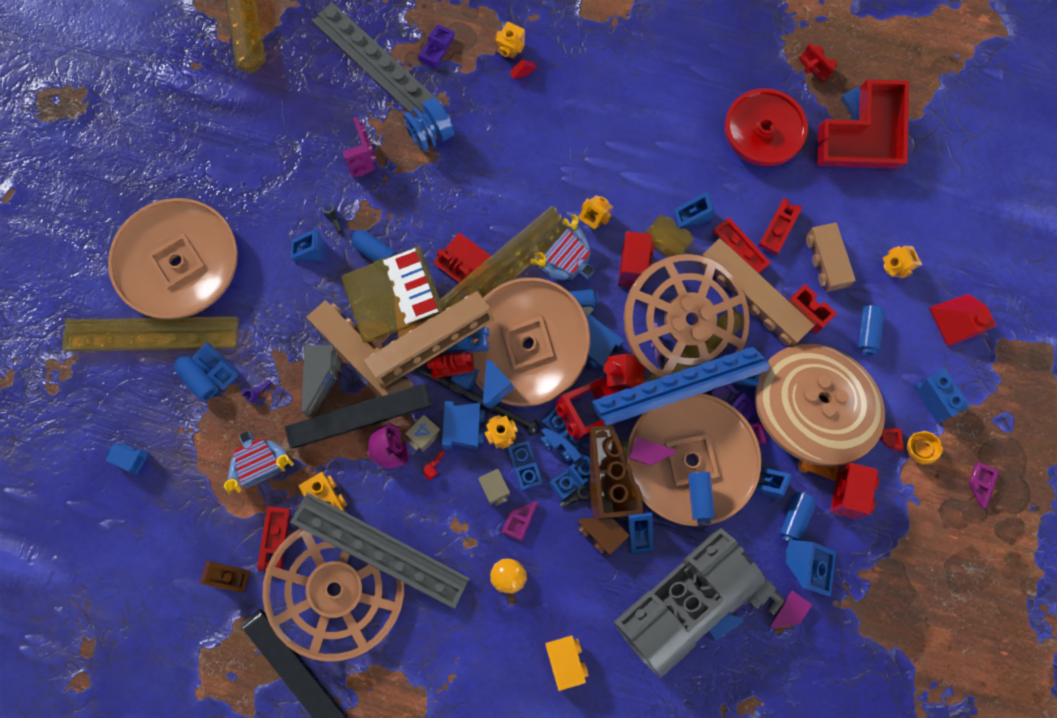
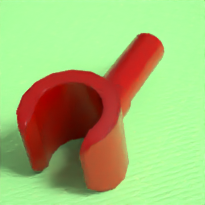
(429, 470)

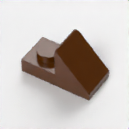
(224, 576)

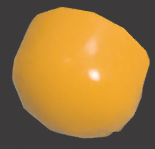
(924, 447)
(508, 576)

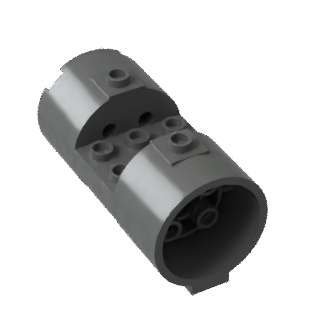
(689, 602)

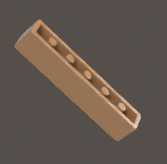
(761, 297)
(429, 339)
(349, 344)

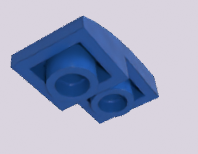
(557, 424)
(555, 441)
(524, 465)
(572, 478)

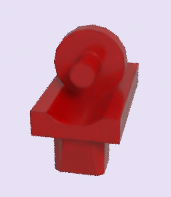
(817, 62)

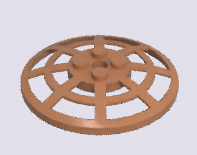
(676, 314)
(325, 604)

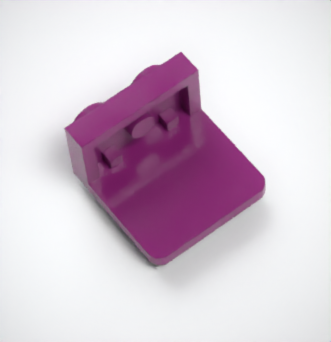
(360, 158)

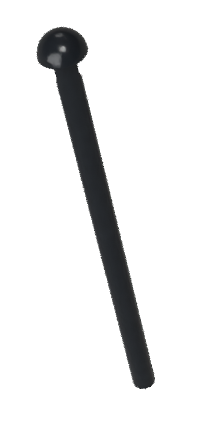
(532, 427)

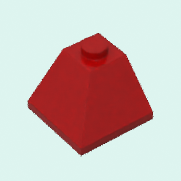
(962, 319)

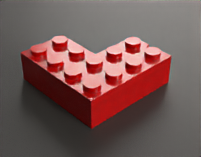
(877, 137)

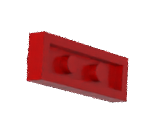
(741, 244)

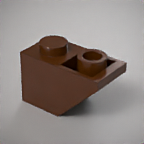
(604, 532)

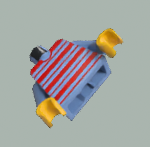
(567, 255)
(255, 462)

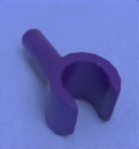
(254, 393)

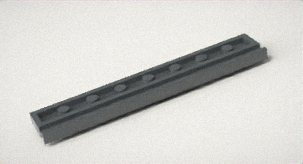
(371, 58)
(380, 550)

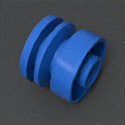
(429, 124)

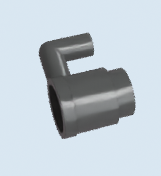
(763, 594)

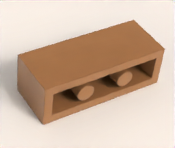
(830, 257)

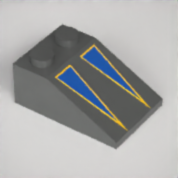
(319, 377)

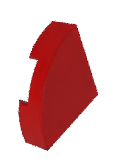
(522, 69)
(893, 439)

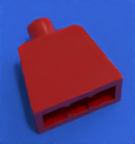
(623, 372)

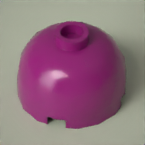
(386, 447)

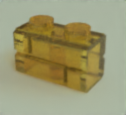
(669, 237)

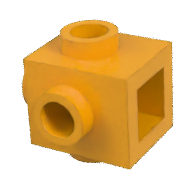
(510, 40)
(596, 212)
(901, 261)
(501, 439)

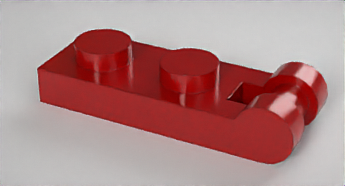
(779, 227)
(274, 534)

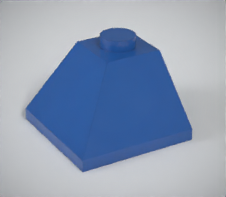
(812, 565)

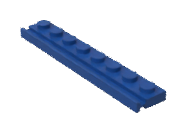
(680, 385)

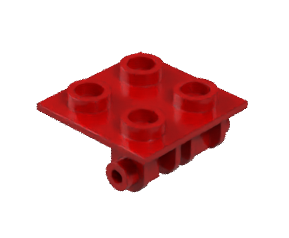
(460, 258)
(451, 364)

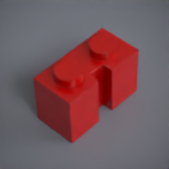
(818, 314)

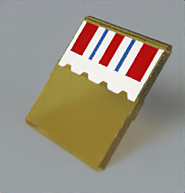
(392, 294)

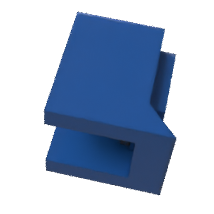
(126, 457)

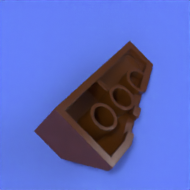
(611, 478)

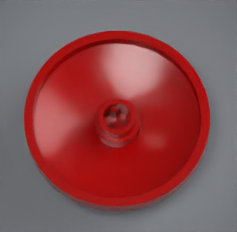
(766, 127)

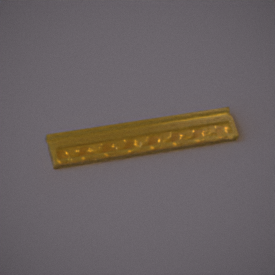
(511, 258)
(150, 334)

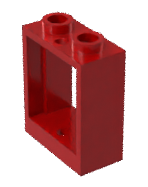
(568, 413)

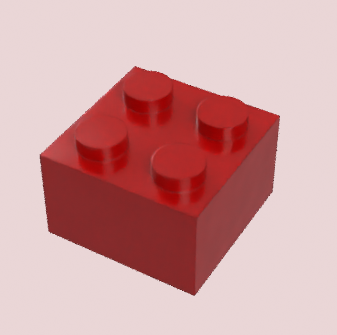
(635, 257)
(854, 491)

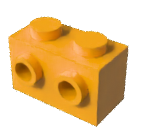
(323, 488)
(566, 663)

